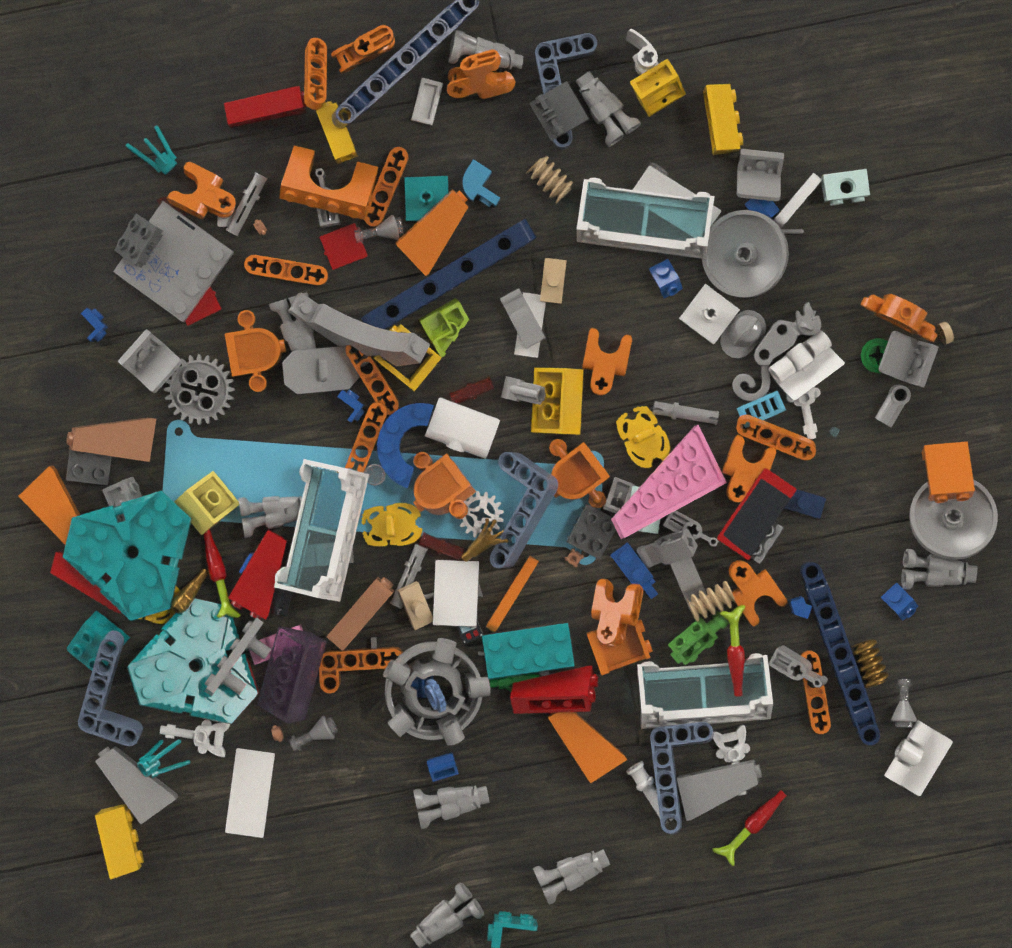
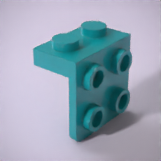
(89, 637)
(505, 919)

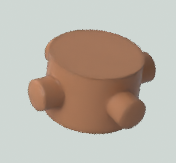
(260, 227)
(574, 557)
(277, 733)

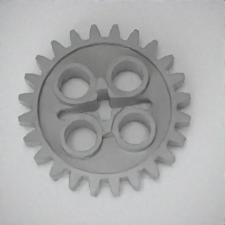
(194, 408)

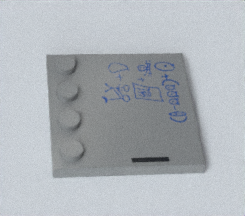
(180, 265)

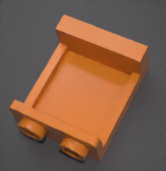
(948, 471)
(629, 652)

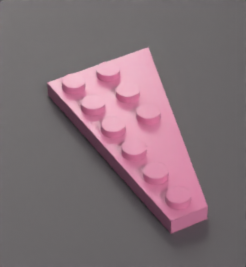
(678, 480)

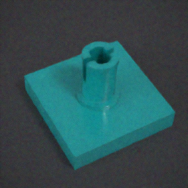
(423, 195)

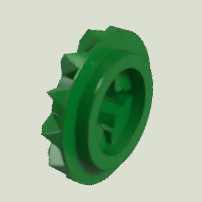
(869, 349)

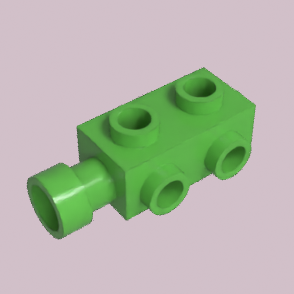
(694, 638)

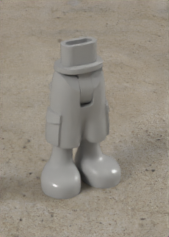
(464, 44)
(603, 105)
(294, 332)
(277, 512)
(938, 573)
(452, 801)
(574, 873)
(444, 919)

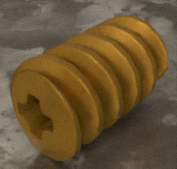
(870, 663)

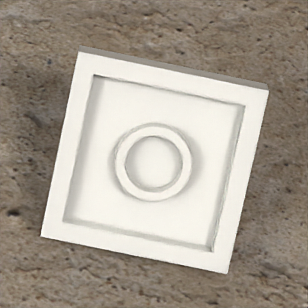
(709, 314)

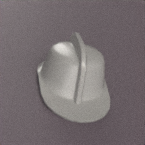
(743, 334)

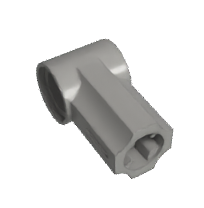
(518, 390)
(891, 407)

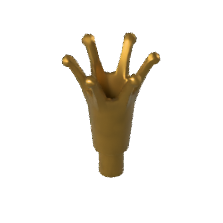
(483, 541)

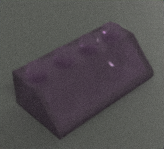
(291, 674)

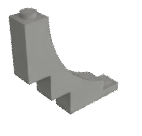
(343, 330)

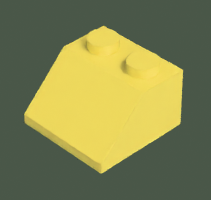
(207, 502)

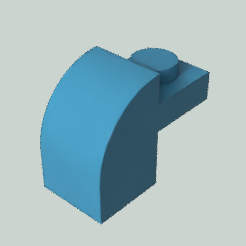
(473, 183)

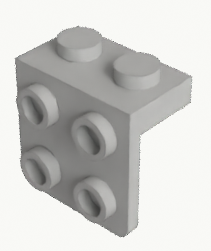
(759, 174)
(908, 359)
(150, 361)

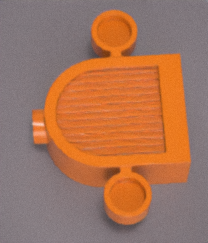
(901, 314)
(253, 351)
(578, 473)
(441, 486)

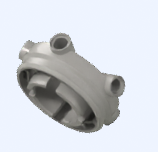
(442, 665)

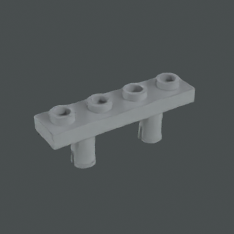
(224, 674)

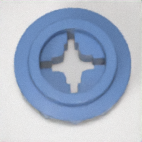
(435, 695)

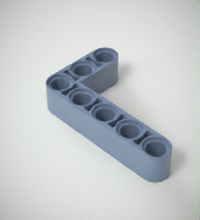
(557, 56)
(525, 508)
(101, 692)
(669, 768)

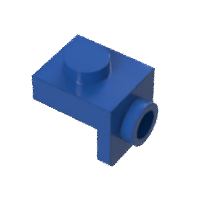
(666, 278)
(95, 318)
(352, 400)
(900, 601)

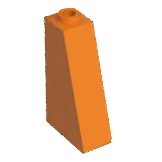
(432, 232)
(51, 502)
(588, 747)

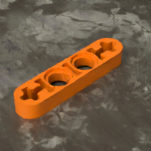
(315, 73)
(389, 188)
(287, 266)
(369, 378)
(777, 434)
(368, 442)
(512, 594)
(810, 693)

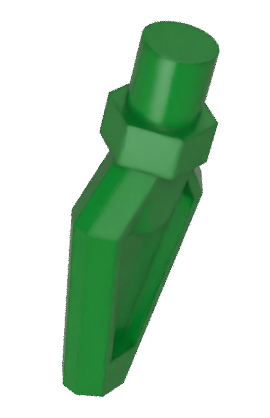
(507, 683)

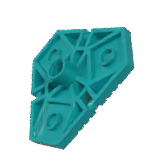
(100, 546)
(163, 672)

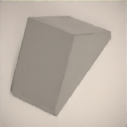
(618, 495)

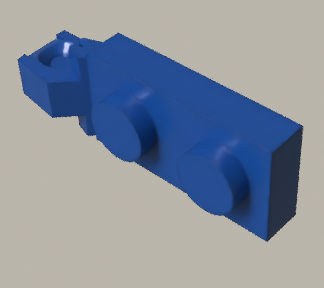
(634, 568)

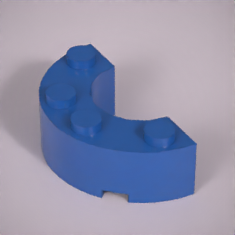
(391, 436)

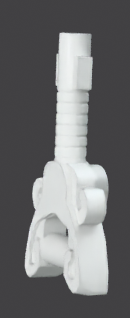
(805, 401)
(200, 736)
(734, 753)

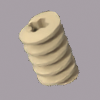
(550, 178)
(711, 600)

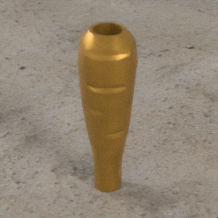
(187, 594)

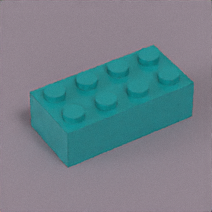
(528, 651)

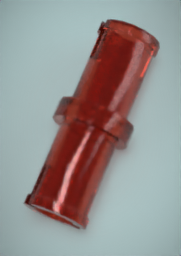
(472, 390)
(441, 546)

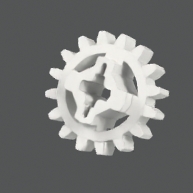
(483, 504)

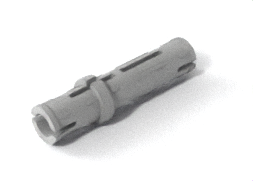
(257, 180)
(677, 411)
(419, 553)

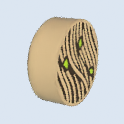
(945, 333)

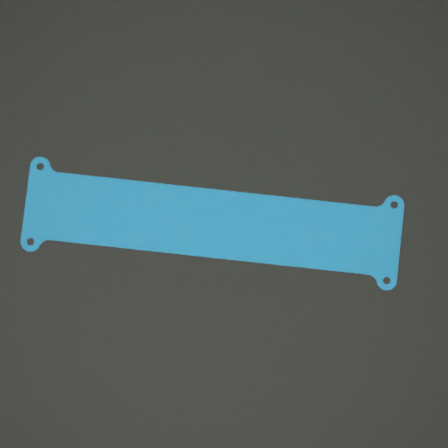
(273, 469)

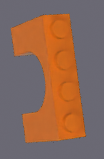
(349, 200)

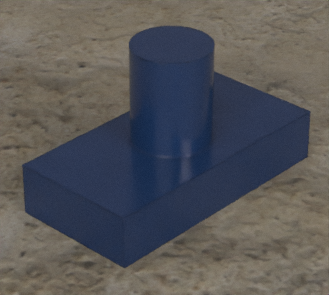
(806, 503)

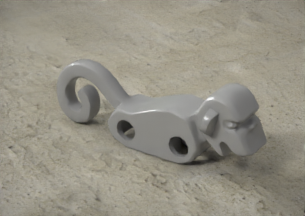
(777, 344)

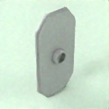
(319, 370)

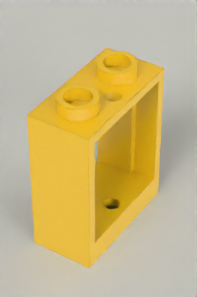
(650, 95)
(338, 138)
(421, 373)

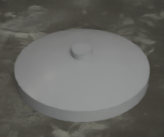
(745, 253)
(954, 527)

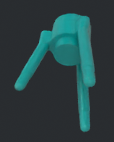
(164, 161)
(149, 764)

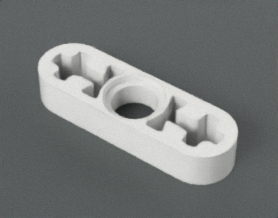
(797, 200)

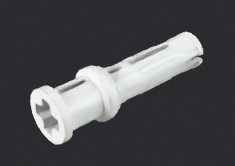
(645, 784)

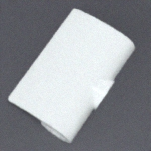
(647, 56)
(806, 365)
(462, 428)
(918, 758)

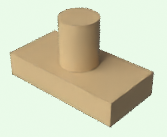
(553, 280)
(415, 605)

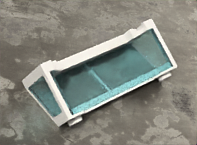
(644, 220)
(324, 531)
(703, 693)

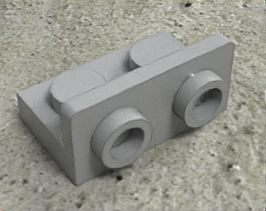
(122, 492)

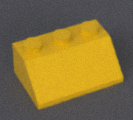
(722, 118)
(562, 403)
(119, 840)

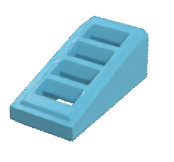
(777, 399)

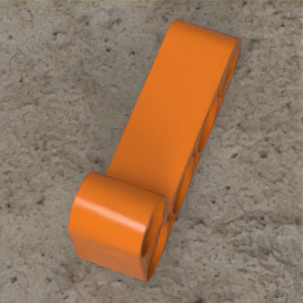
(361, 664)

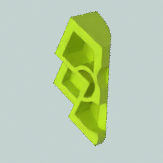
(444, 324)

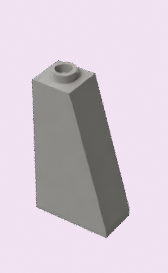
(714, 786)
(141, 794)

